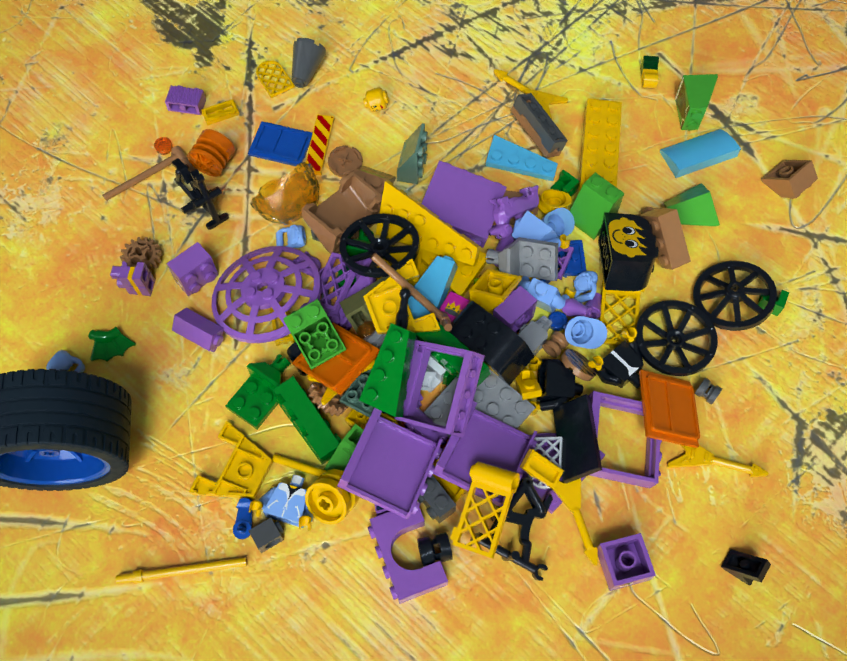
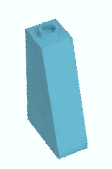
(434, 285)

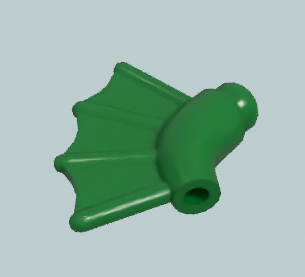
(109, 344)

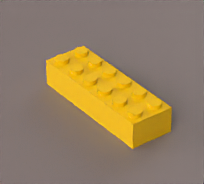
(600, 140)

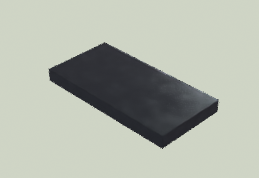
(580, 445)

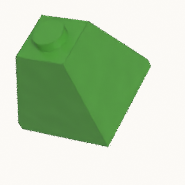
(695, 207)

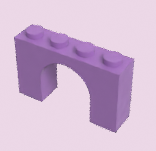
(406, 583)

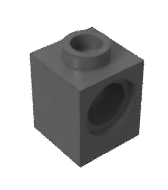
(266, 534)

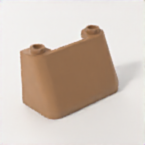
(334, 215)

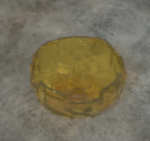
(285, 197)

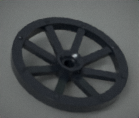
(378, 245)
(735, 297)
(678, 336)

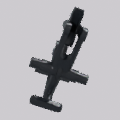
(199, 195)
(538, 511)

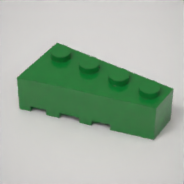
(449, 362)
(390, 372)
(307, 419)

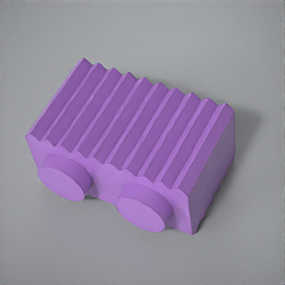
(185, 100)

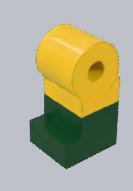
(649, 71)

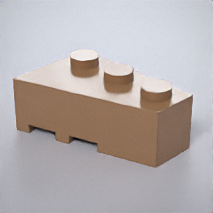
(669, 237)

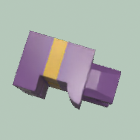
(135, 280)

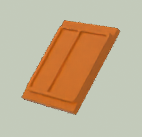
(345, 367)
(669, 409)

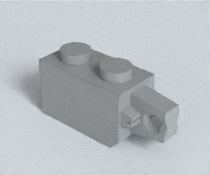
(535, 333)

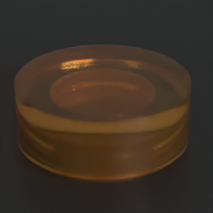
(163, 145)
(365, 329)

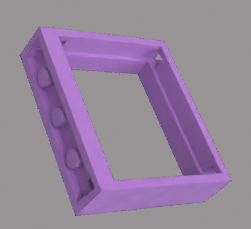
(463, 394)
(653, 452)

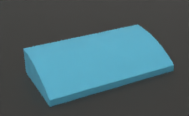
(700, 152)

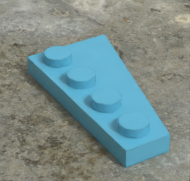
(516, 159)

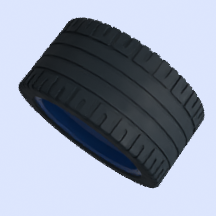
(62, 430)

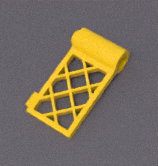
(617, 294)
(492, 480)

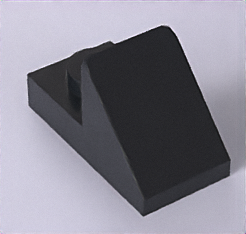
(746, 566)

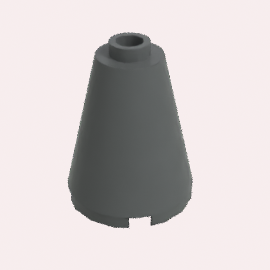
(306, 60)

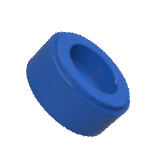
(559, 320)

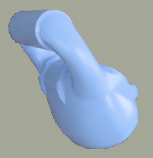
(295, 234)
(585, 282)
(64, 361)

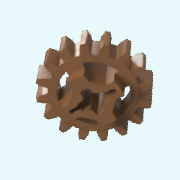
(142, 251)
(333, 407)

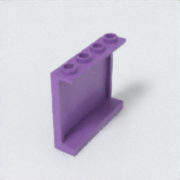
(463, 200)
(486, 442)
(390, 466)

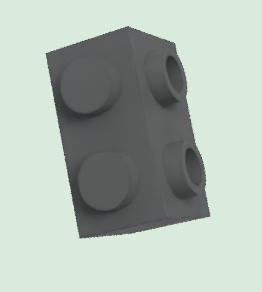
(437, 501)

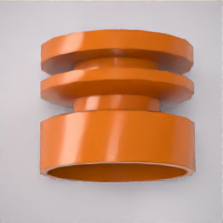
(211, 152)

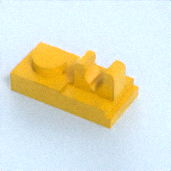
(528, 384)

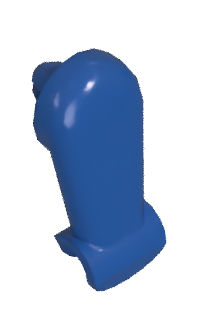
(243, 519)

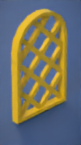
(279, 91)

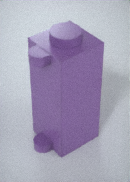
(198, 329)

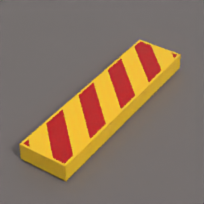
(320, 142)

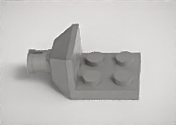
(527, 259)

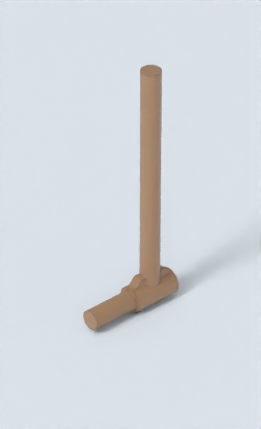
(176, 153)
(442, 317)

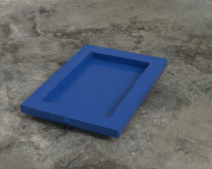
(280, 144)

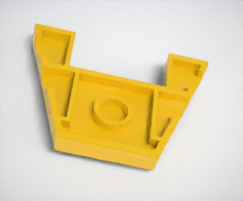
(385, 300)
(242, 473)

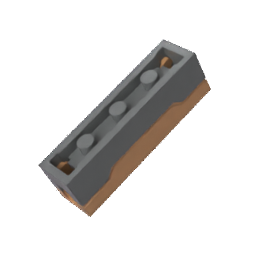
(538, 125)

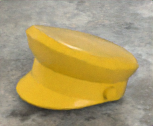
(553, 199)

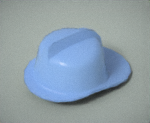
(560, 221)
(585, 332)

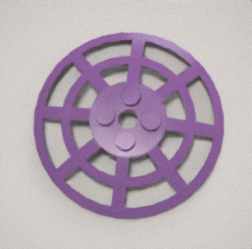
(267, 298)

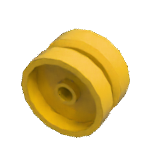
(327, 500)

